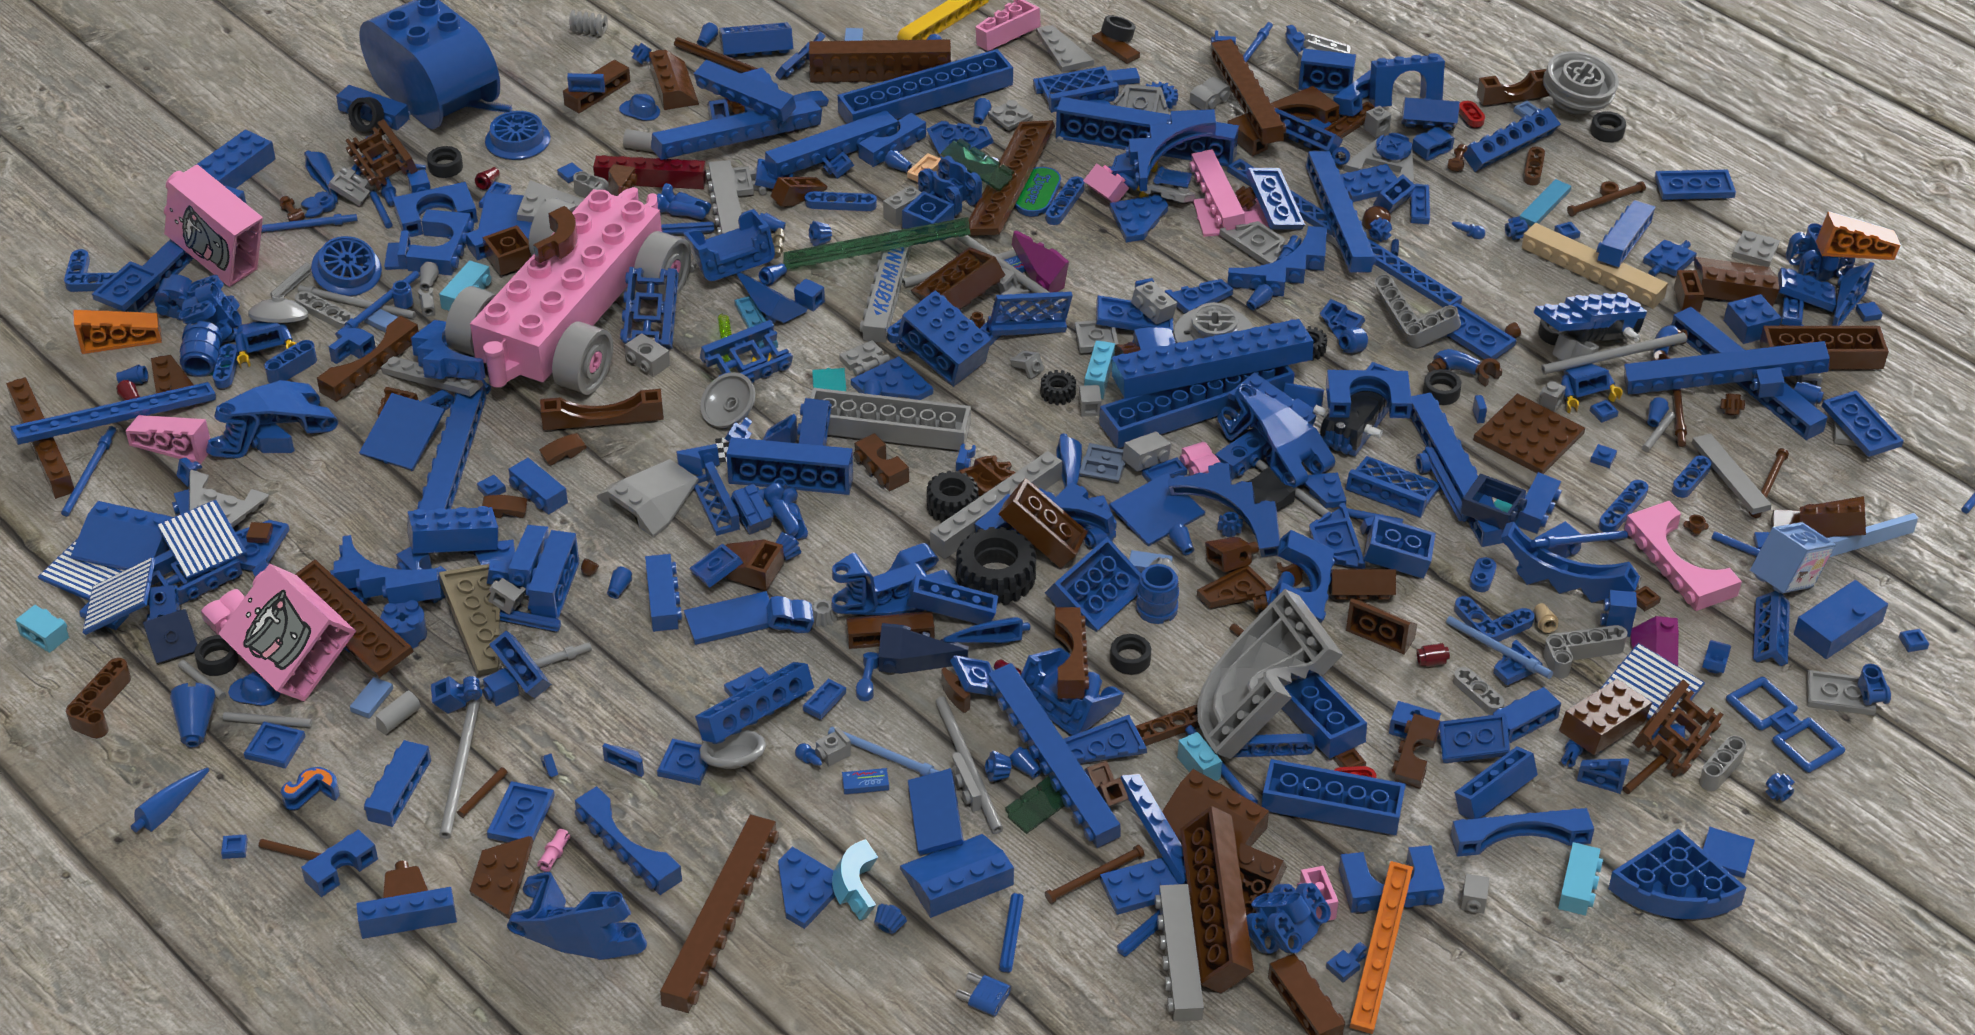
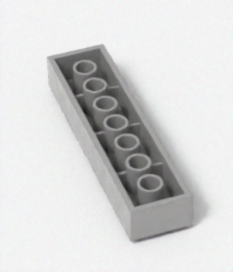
(896, 419)

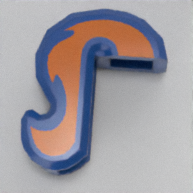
(307, 785)

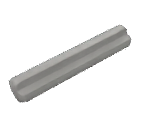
(293, 280)

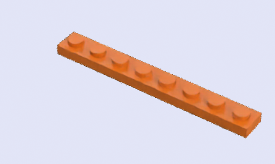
(1381, 947)

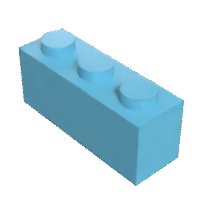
(470, 275)
(1100, 365)
(1580, 879)

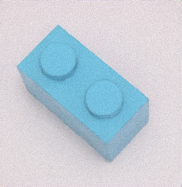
(42, 628)
(1198, 755)

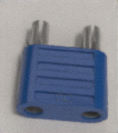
(988, 994)

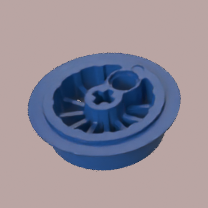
(517, 135)
(347, 265)

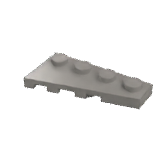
(1063, 50)

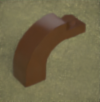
(562, 241)

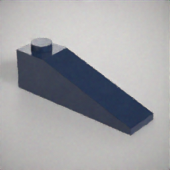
(912, 652)

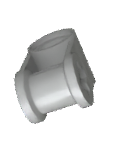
(585, 183)

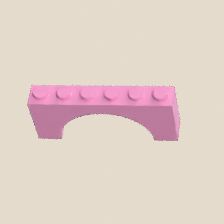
(1697, 585)

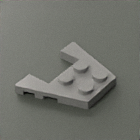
(1370, 156)
(233, 508)

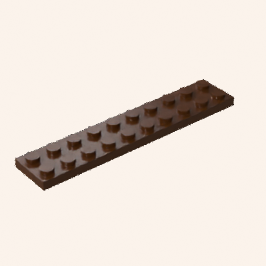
(1021, 157)

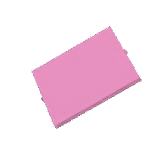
(1208, 221)

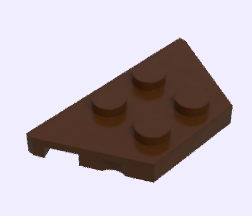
(501, 874)

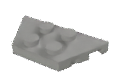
(1142, 98)
(1256, 241)

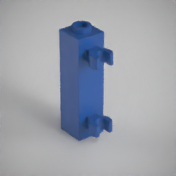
(527, 555)

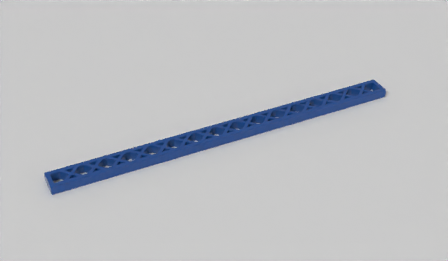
(1382, 260)

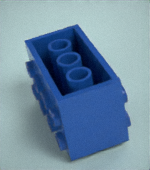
(944, 338)

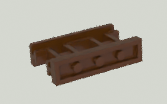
(384, 165)
(1665, 717)

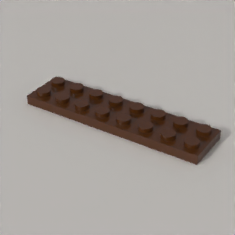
(374, 640)

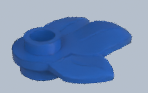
(319, 203)

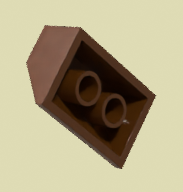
(1362, 583)
(1380, 626)

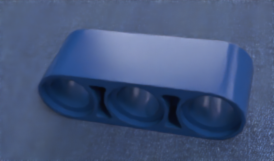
(291, 361)

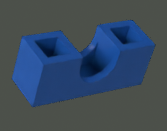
(417, 561)
(353, 850)

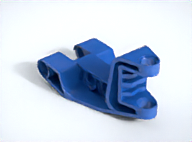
(268, 404)
(1287, 433)
(885, 592)
(585, 930)

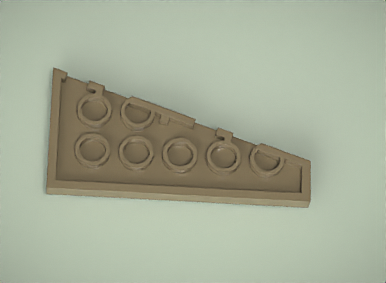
(473, 614)

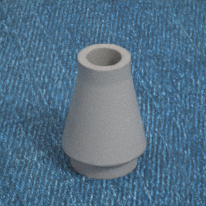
(428, 274)

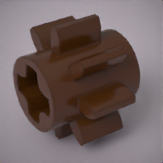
(1246, 197)
(1732, 404)

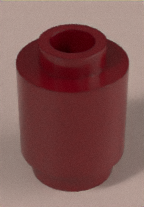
(1432, 655)

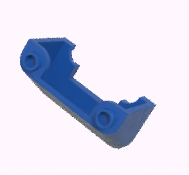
(733, 250)
(1069, 714)

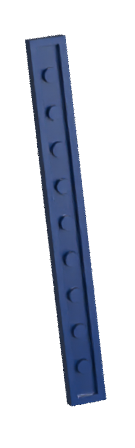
(112, 413)

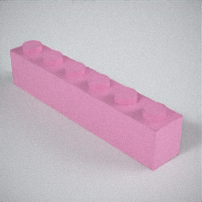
(1217, 189)

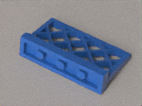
(1091, 93)
(1031, 322)
(1392, 494)

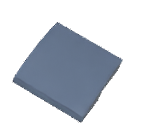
(1103, 463)

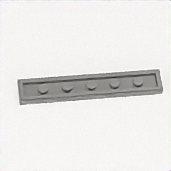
(1732, 474)

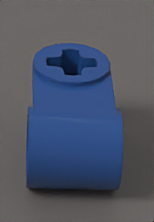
(1873, 685)

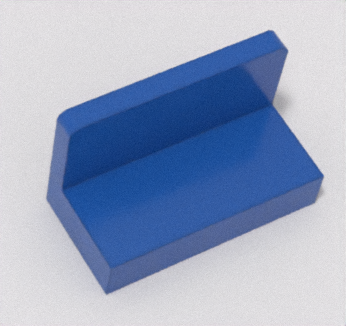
(397, 253)

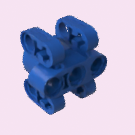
(951, 183)
(1810, 258)
(210, 304)
(1287, 915)

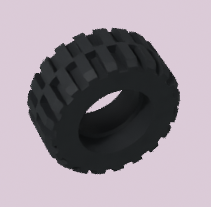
(997, 547)

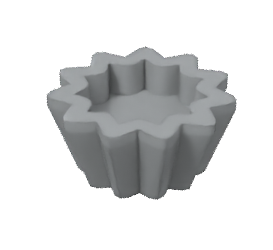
(823, 613)

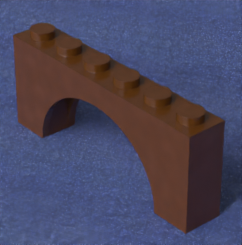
(1303, 104)

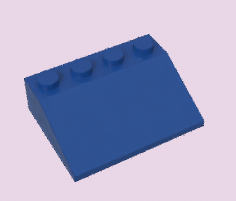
(756, 38)
(119, 536)
(1098, 584)
(959, 874)

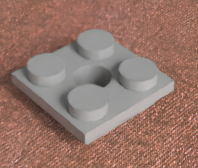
(1010, 115)

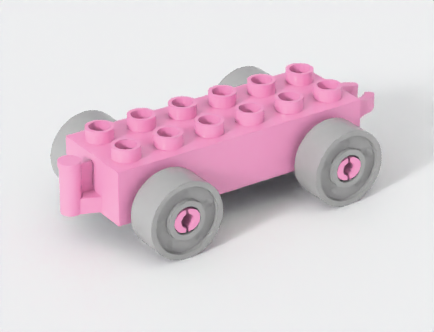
(549, 308)

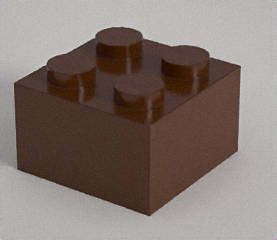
(507, 249)

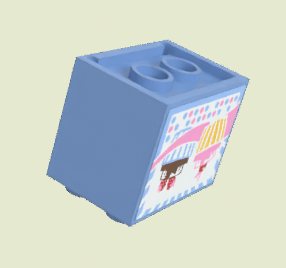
(1792, 557)

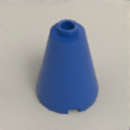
(192, 711)

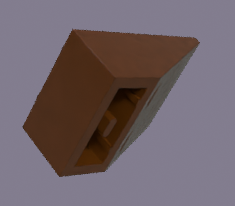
(621, 178)
(760, 562)
(1258, 873)

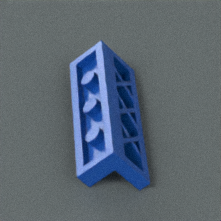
(716, 488)
(1778, 625)

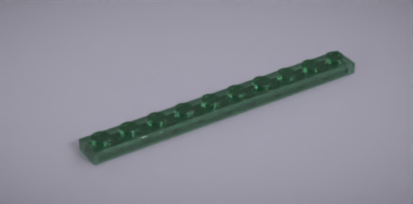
(877, 243)

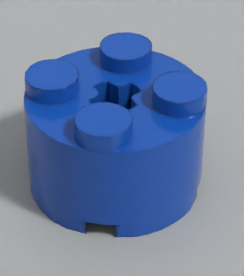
(171, 295)
(406, 620)

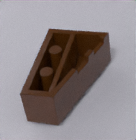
(1836, 517)

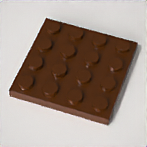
(1529, 434)

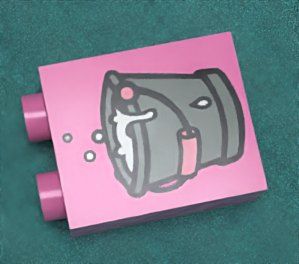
(212, 224)
(286, 632)

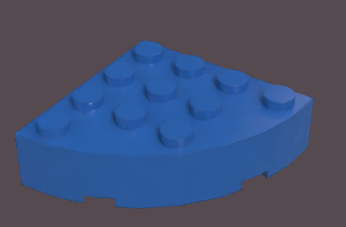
(1677, 881)

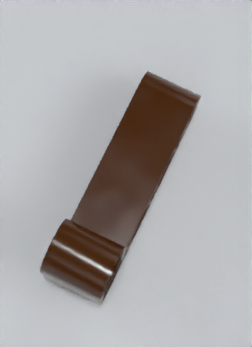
(86, 710)

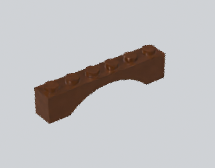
(342, 379)
(562, 414)
(1073, 674)

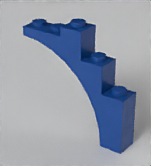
(1162, 137)
(1288, 269)
(439, 360)
(1239, 497)
(1072, 500)
(1566, 574)
(378, 580)

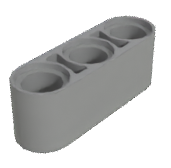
(1722, 763)

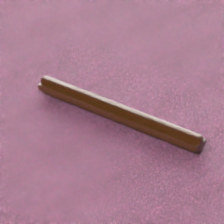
(712, 55)

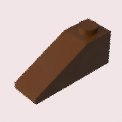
(792, 190)

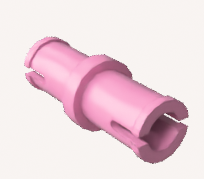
(553, 850)

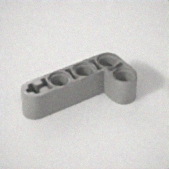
(1582, 644)

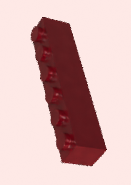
(656, 172)

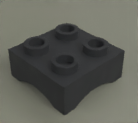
(1270, 488)

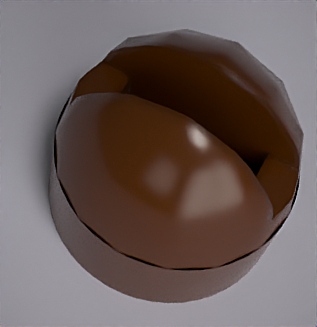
(1513, 330)
(589, 567)

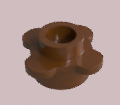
(1696, 524)

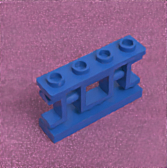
(665, 308)
(744, 342)
(195, 586)

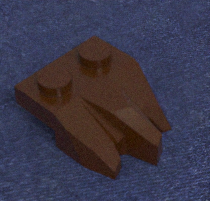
(988, 472)

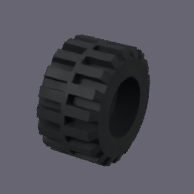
(950, 494)

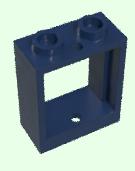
(1498, 490)

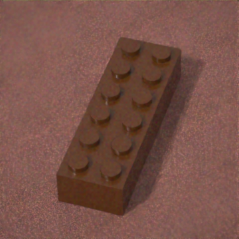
(1847, 345)

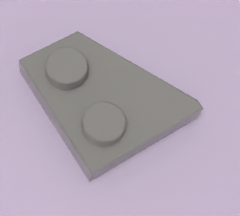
(1172, 192)

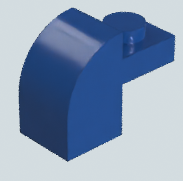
(351, 341)

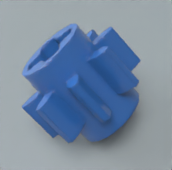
(641, 53)
(1516, 228)
(1380, 229)
(1230, 524)
(1780, 787)

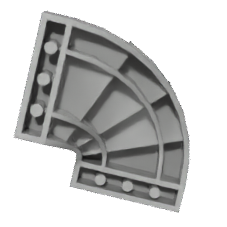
(1251, 674)

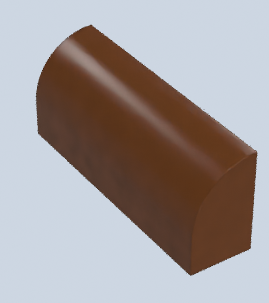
(866, 631)

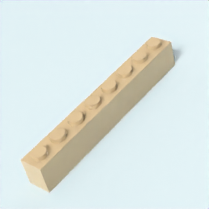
(1583, 261)

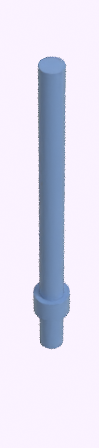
(1531, 664)
(924, 769)

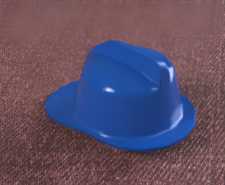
(641, 107)
(253, 690)

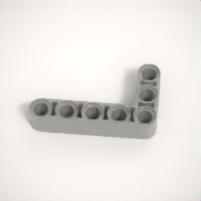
(1416, 331)

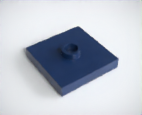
(170, 636)

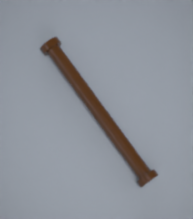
(1573, 210)
(1781, 455)
(1052, 895)

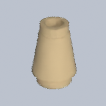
(1545, 618)

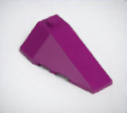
(1042, 264)
(1659, 636)

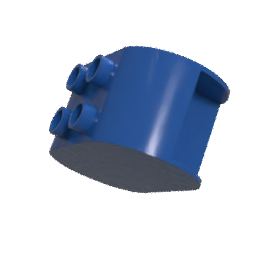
(429, 59)

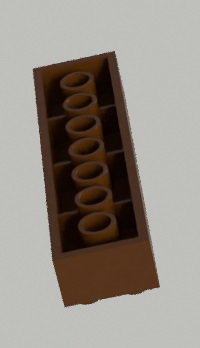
(874, 59)
(1216, 900)

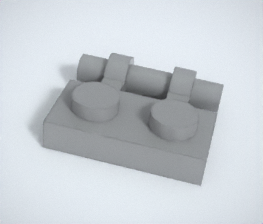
(743, 181)
(351, 186)
(864, 357)

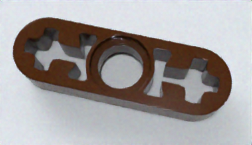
(1531, 160)

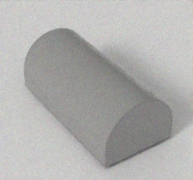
(637, 140)
(397, 712)

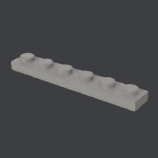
(413, 372)

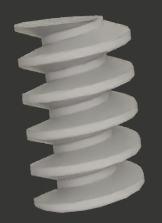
(588, 24)

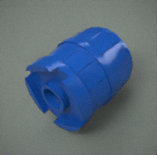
(200, 348)
(1157, 594)

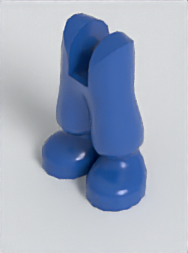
(681, 204)
(786, 510)

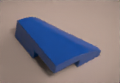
(1340, 318)

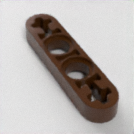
(1168, 724)

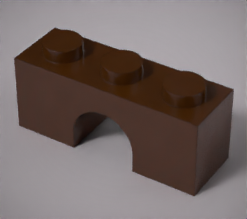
(872, 455)
(1420, 733)

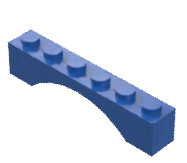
(1565, 826)
(655, 867)

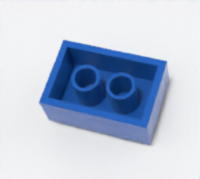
(1326, 70)
(1430, 113)
(1399, 546)

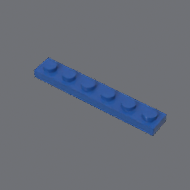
(1156, 825)

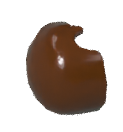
(1373, 213)

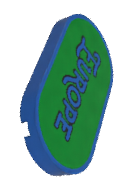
(1038, 191)

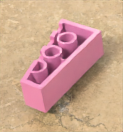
(1007, 24)
(170, 436)

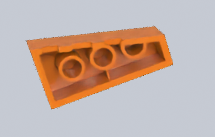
(1856, 239)
(115, 329)

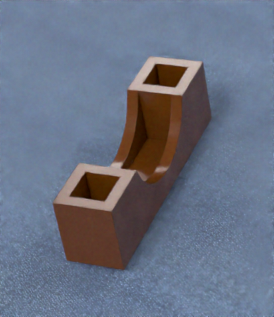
(1492, 91)

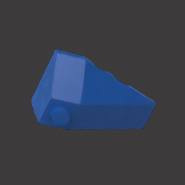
(1851, 290)
(770, 301)

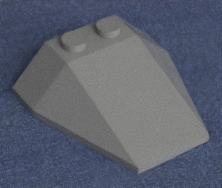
(652, 494)

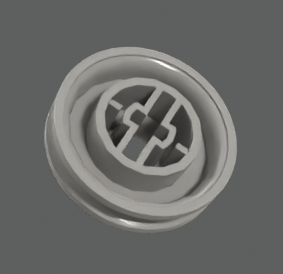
(1580, 82)
(1209, 321)

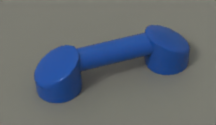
(864, 687)

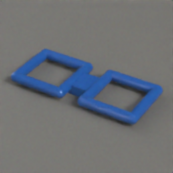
(1785, 723)

